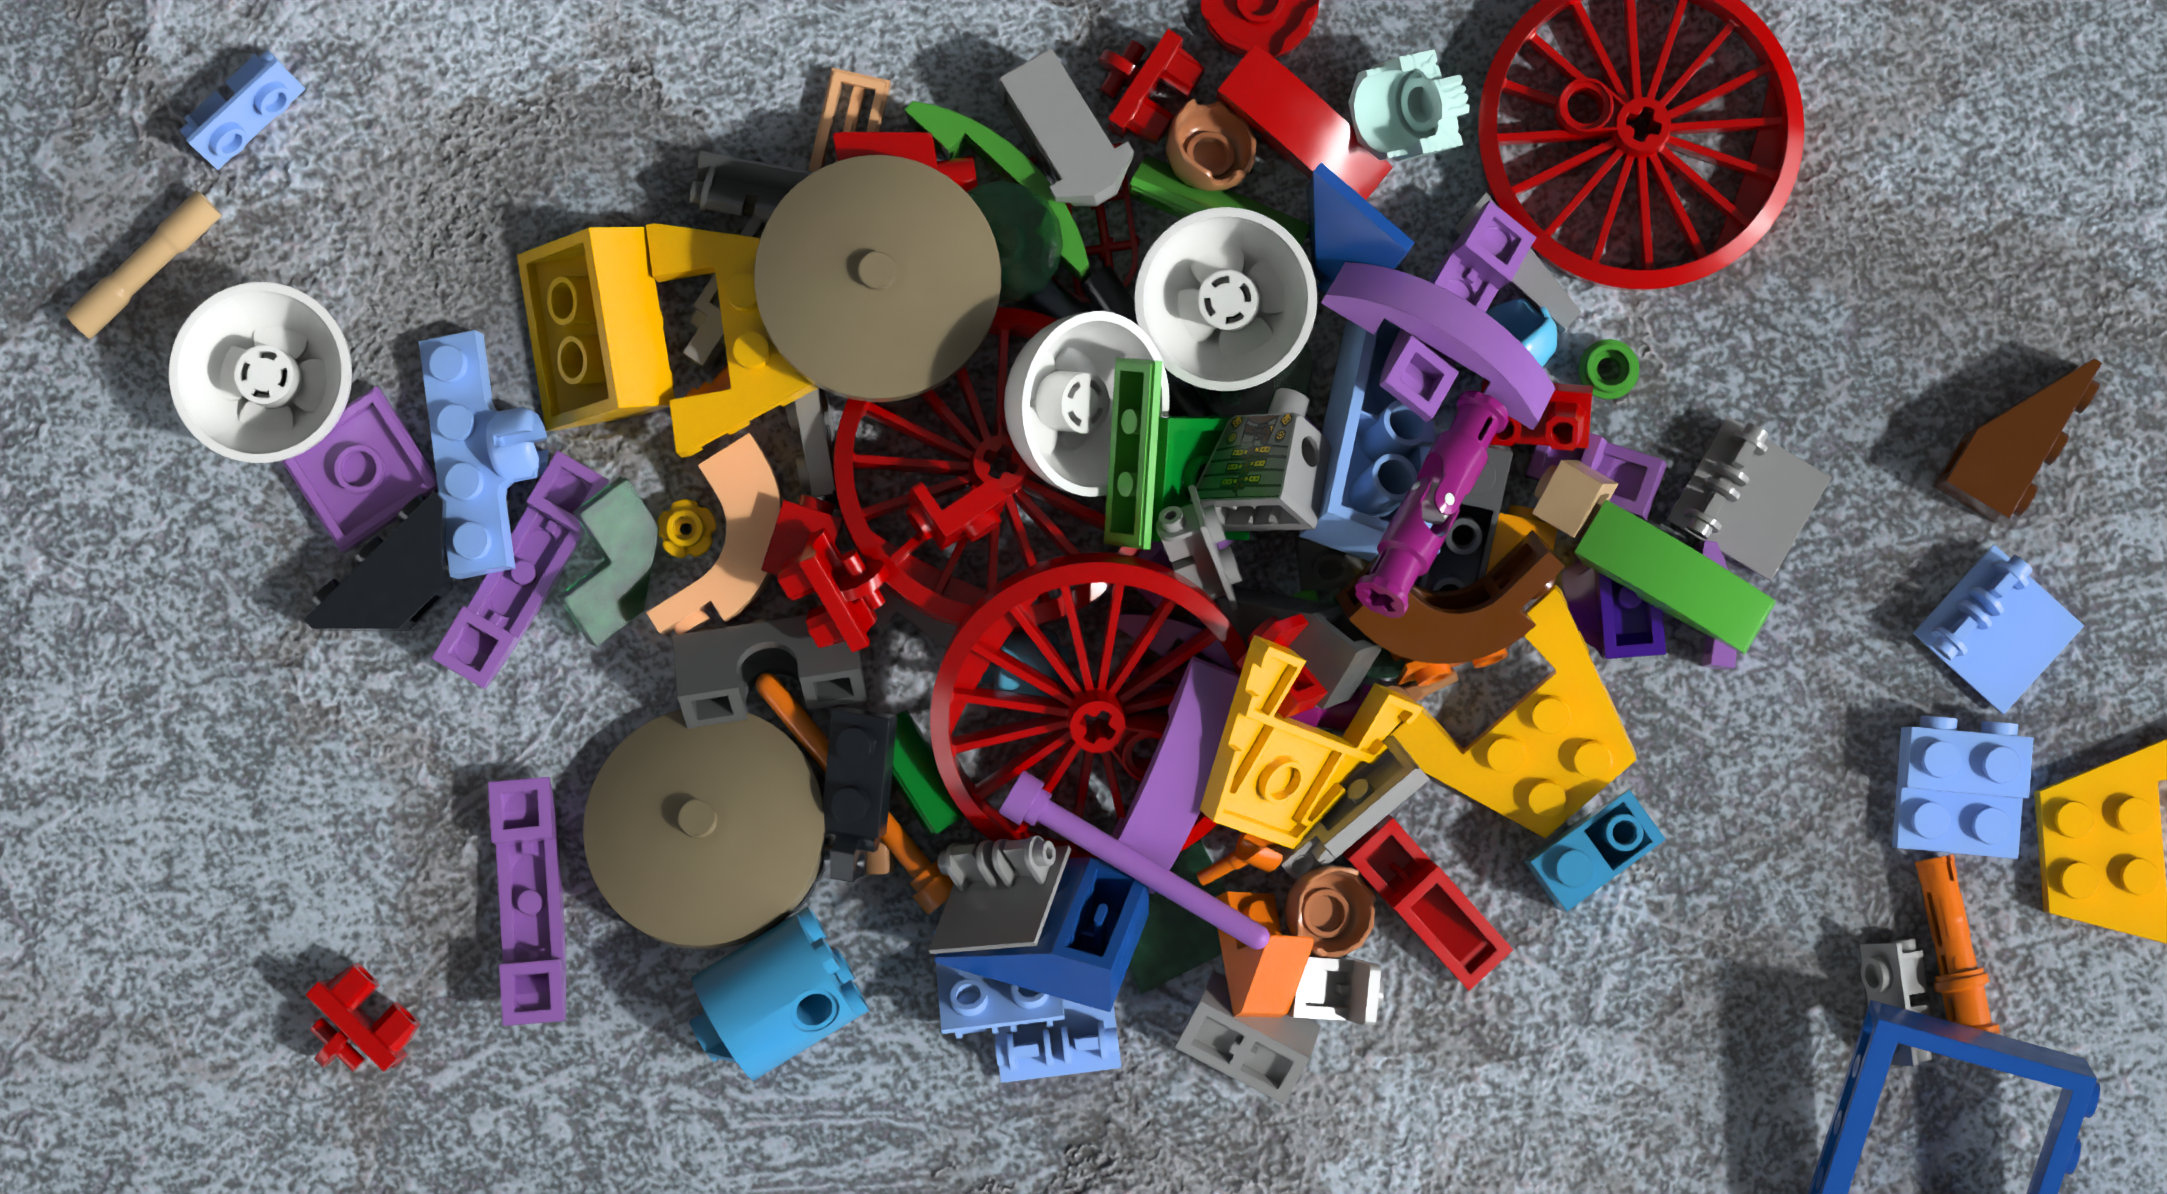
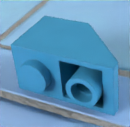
(1593, 850)

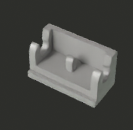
(1253, 1050)

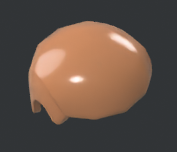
(1210, 146)
(1332, 908)

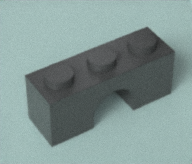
(723, 664)

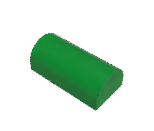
(919, 778)

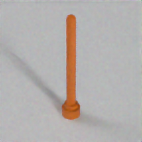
(929, 883)

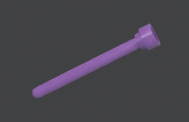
(1033, 804)

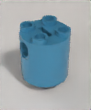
(775, 997)

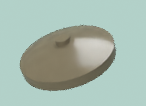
(877, 278)
(705, 830)

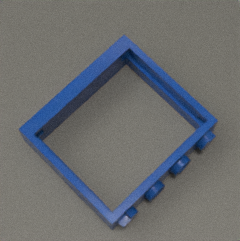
(1870, 1062)

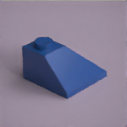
(1348, 230)

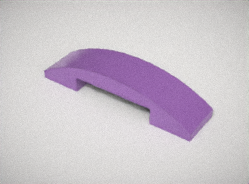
(1474, 269)
(1451, 326)
(511, 599)
(1181, 765)
(529, 901)

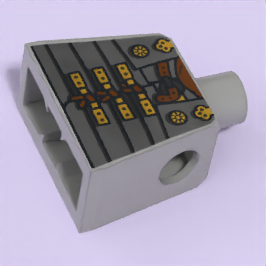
(1268, 469)

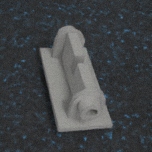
(1196, 533)
(1890, 976)

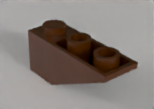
(2000, 457)

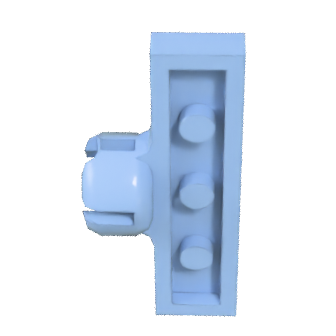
(476, 452)

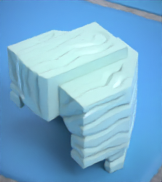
(1407, 108)

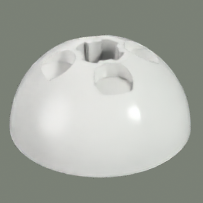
(1195, 283)
(243, 345)
(1063, 397)

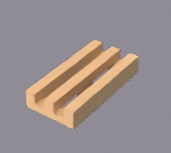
(860, 84)

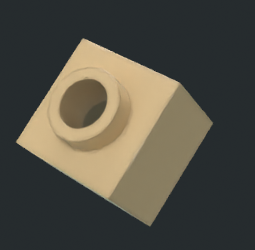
(1572, 496)

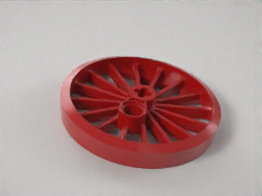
(1766, 175)
(913, 580)
(979, 643)

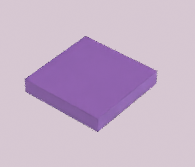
(362, 471)

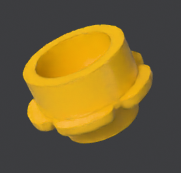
(702, 525)

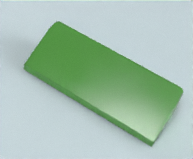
(1162, 189)
(1133, 452)

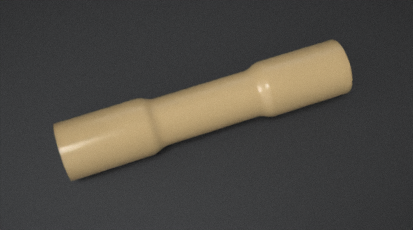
(115, 291)

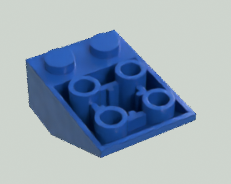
(1082, 943)

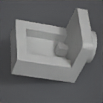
(1339, 990)

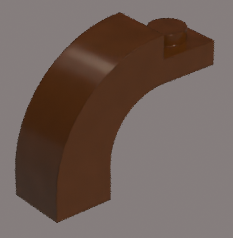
(1464, 621)

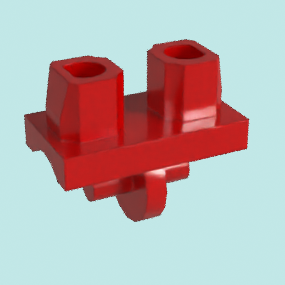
(1165, 65)
(1562, 424)
(844, 586)
(340, 1002)

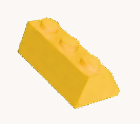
(595, 327)

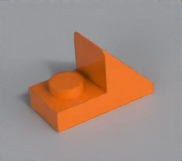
(1265, 978)

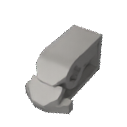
(1063, 132)

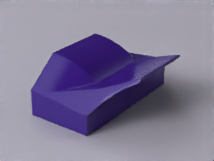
(1612, 615)

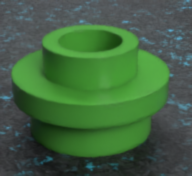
(1622, 356)

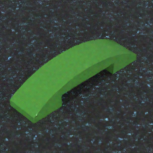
(956, 133)

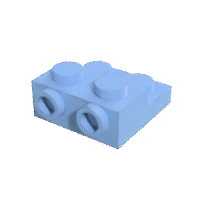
(1961, 788)

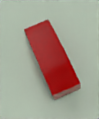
(1298, 122)
(1427, 902)

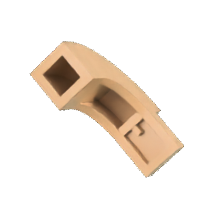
(751, 508)

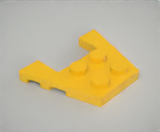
(756, 369)
(1548, 748)
(1282, 774)
(2106, 845)

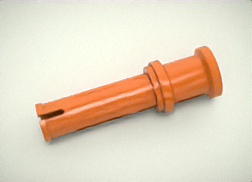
(1960, 978)

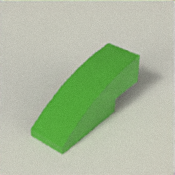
(1674, 577)

